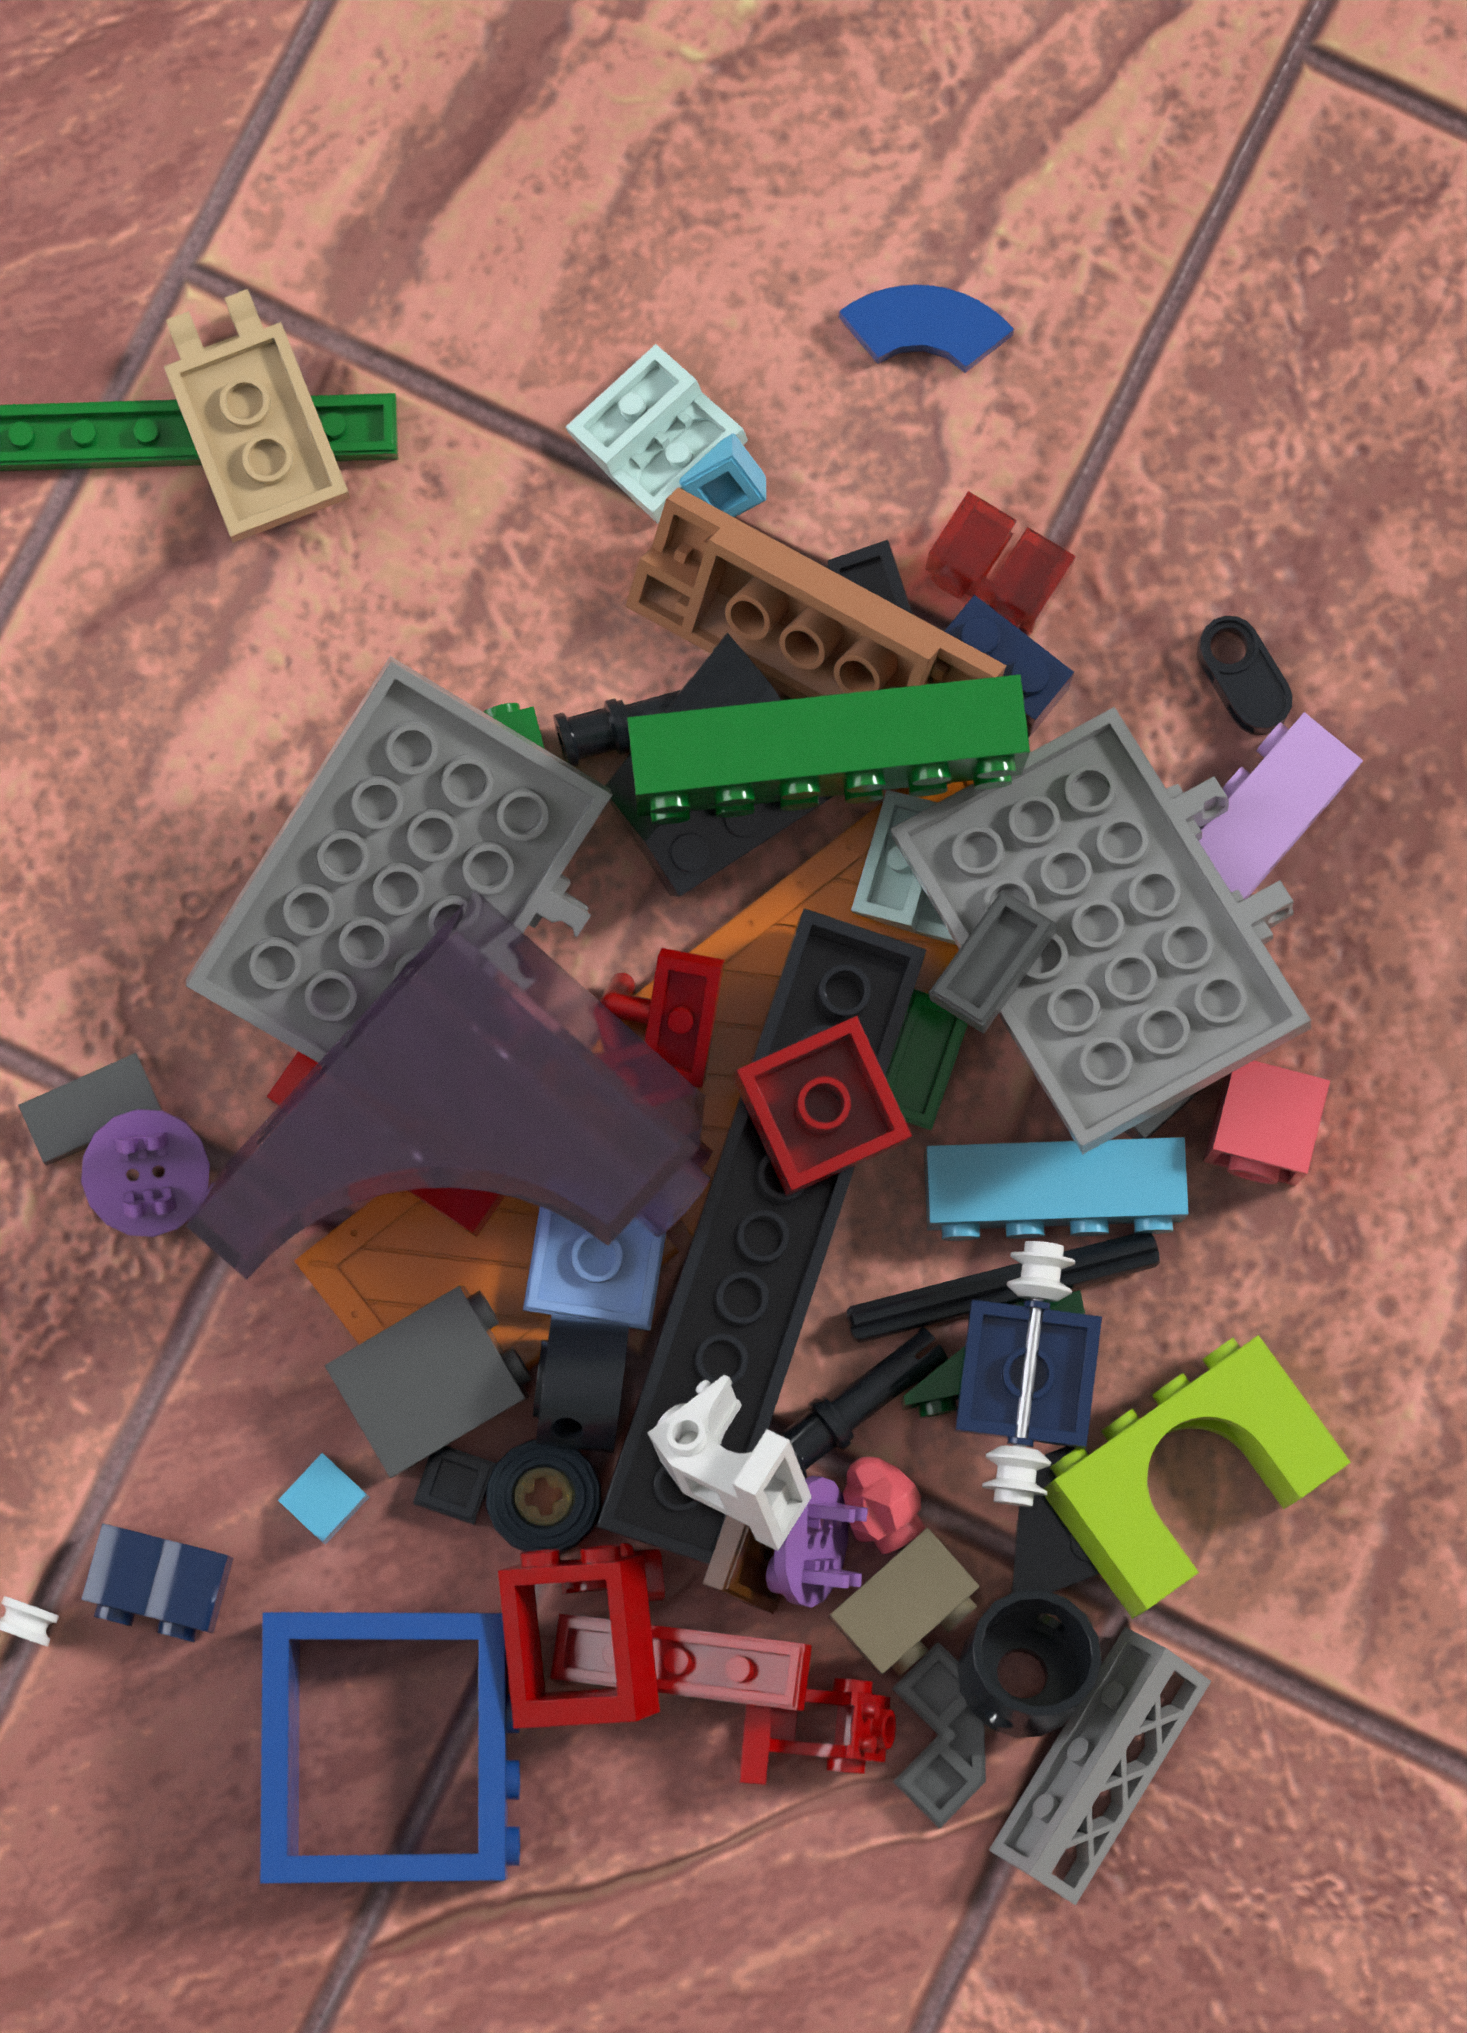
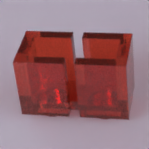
(971, 549)

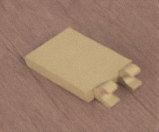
(253, 423)

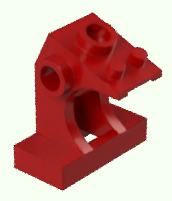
(862, 1731)

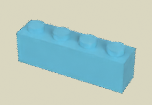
(1055, 1185)

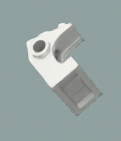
(752, 1487)

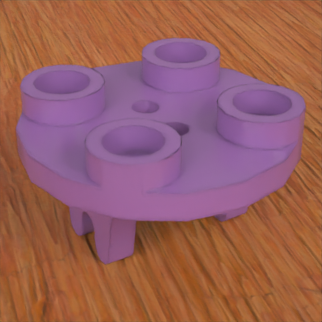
(150, 1202)
(815, 1548)

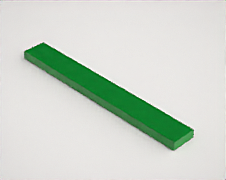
(157, 436)

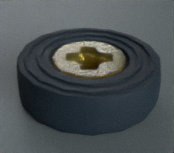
(523, 1524)

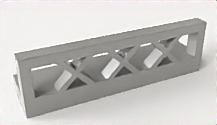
(1092, 1759)

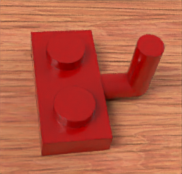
(679, 1012)

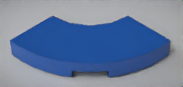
(927, 321)

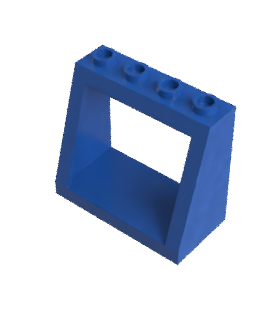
(280, 1750)

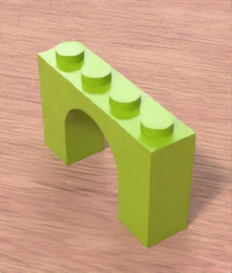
(1107, 1494)

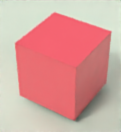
(1266, 1123)

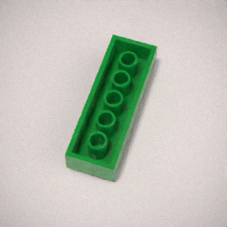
(829, 748)

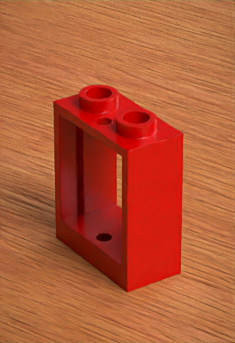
(630, 1630)

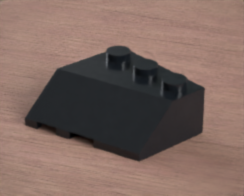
(705, 844)

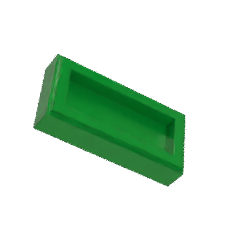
(924, 1059)

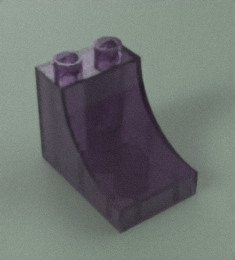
(472, 1077)

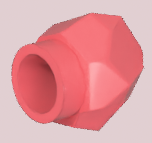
(890, 1503)

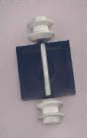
(1028, 1373)

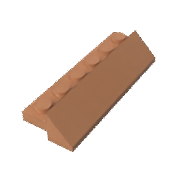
(786, 612)

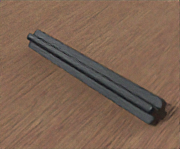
(953, 1298)

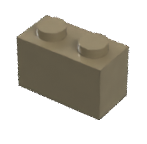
(905, 1603)

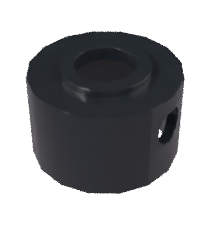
(580, 1383)
(1064, 1649)

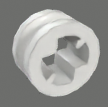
(26, 1621)

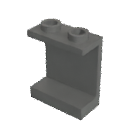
(429, 1379)

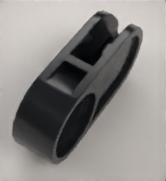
(1251, 688)

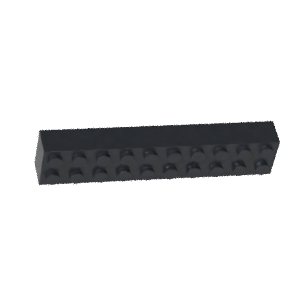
(753, 1245)

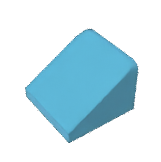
(727, 478)
(323, 1498)

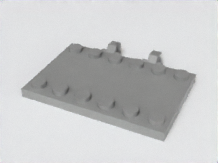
(385, 848)
(1152, 956)

